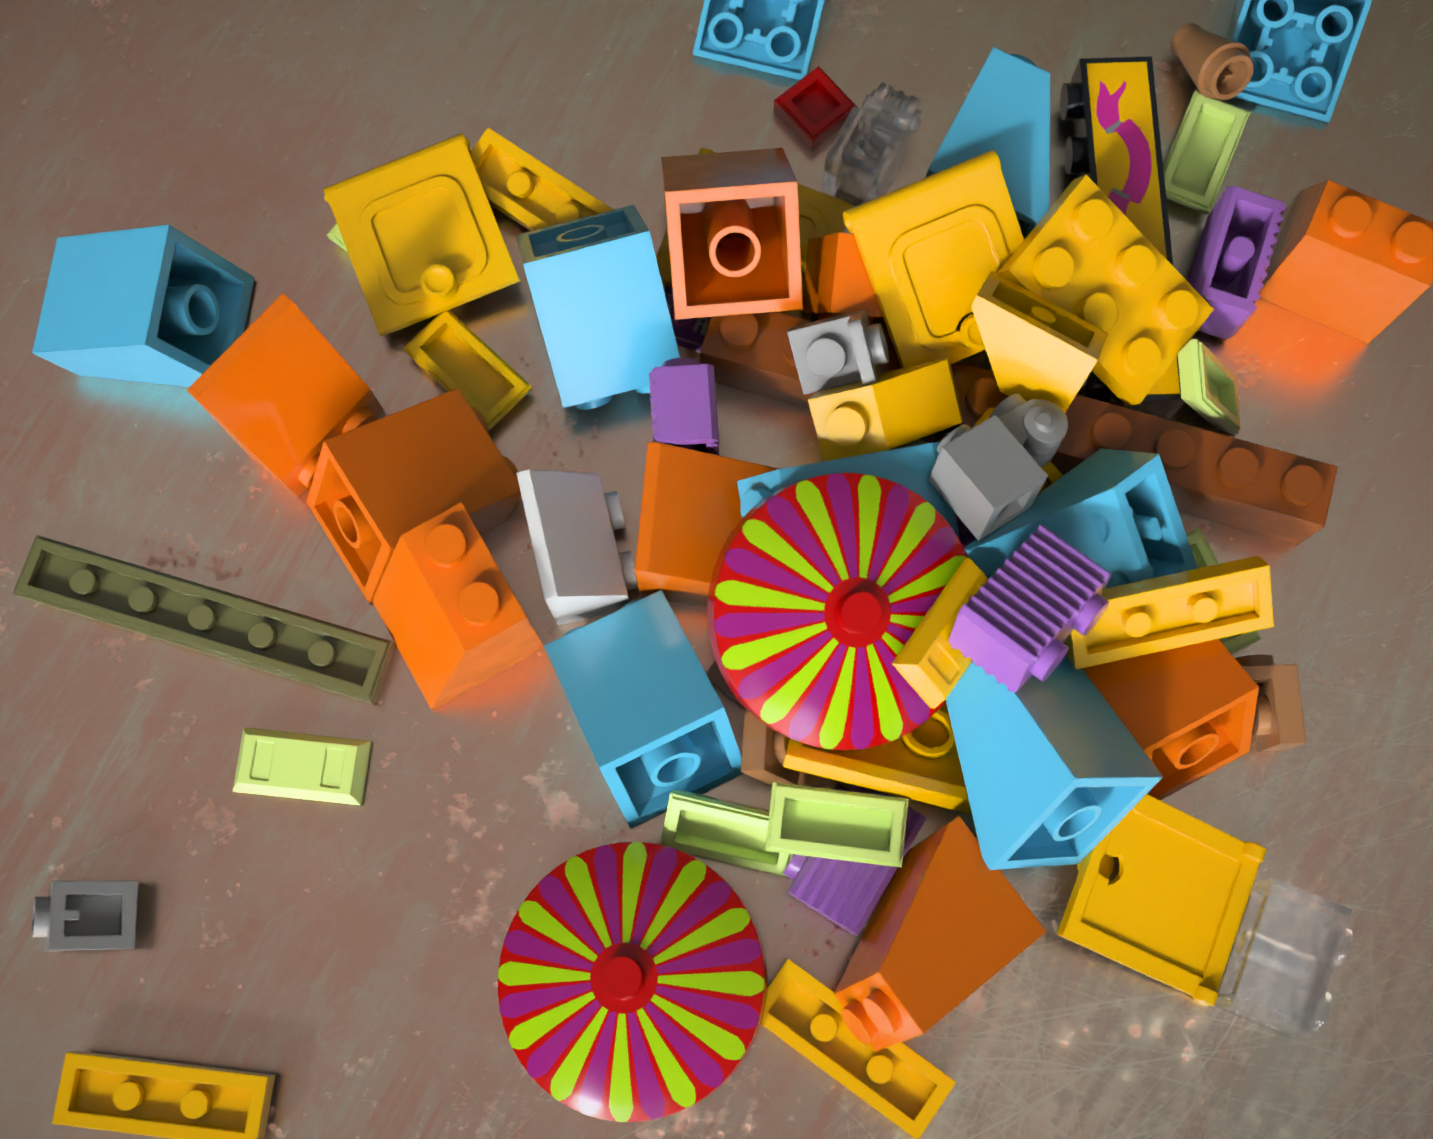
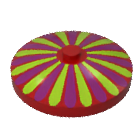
(822, 600)
(632, 982)

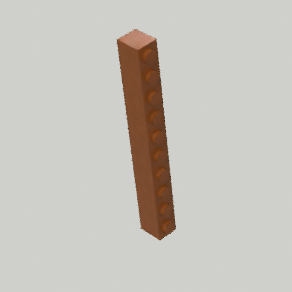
(1206, 471)

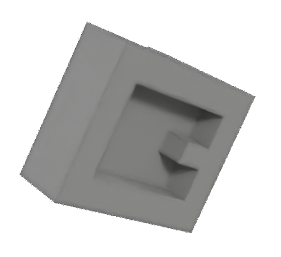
(838, 351)
(86, 915)

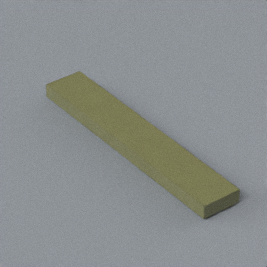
(205, 619)

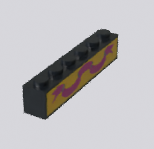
(1120, 150)

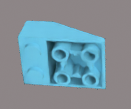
(761, 34)
(1298, 51)
(1109, 509)

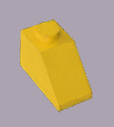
(1034, 343)
(887, 413)

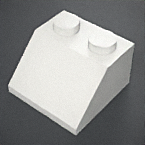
(576, 543)

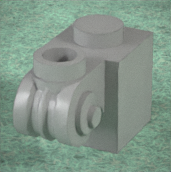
(996, 467)

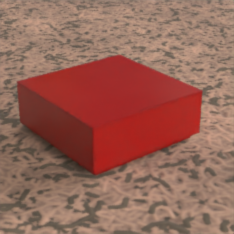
(814, 108)

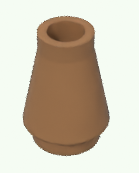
(1213, 62)

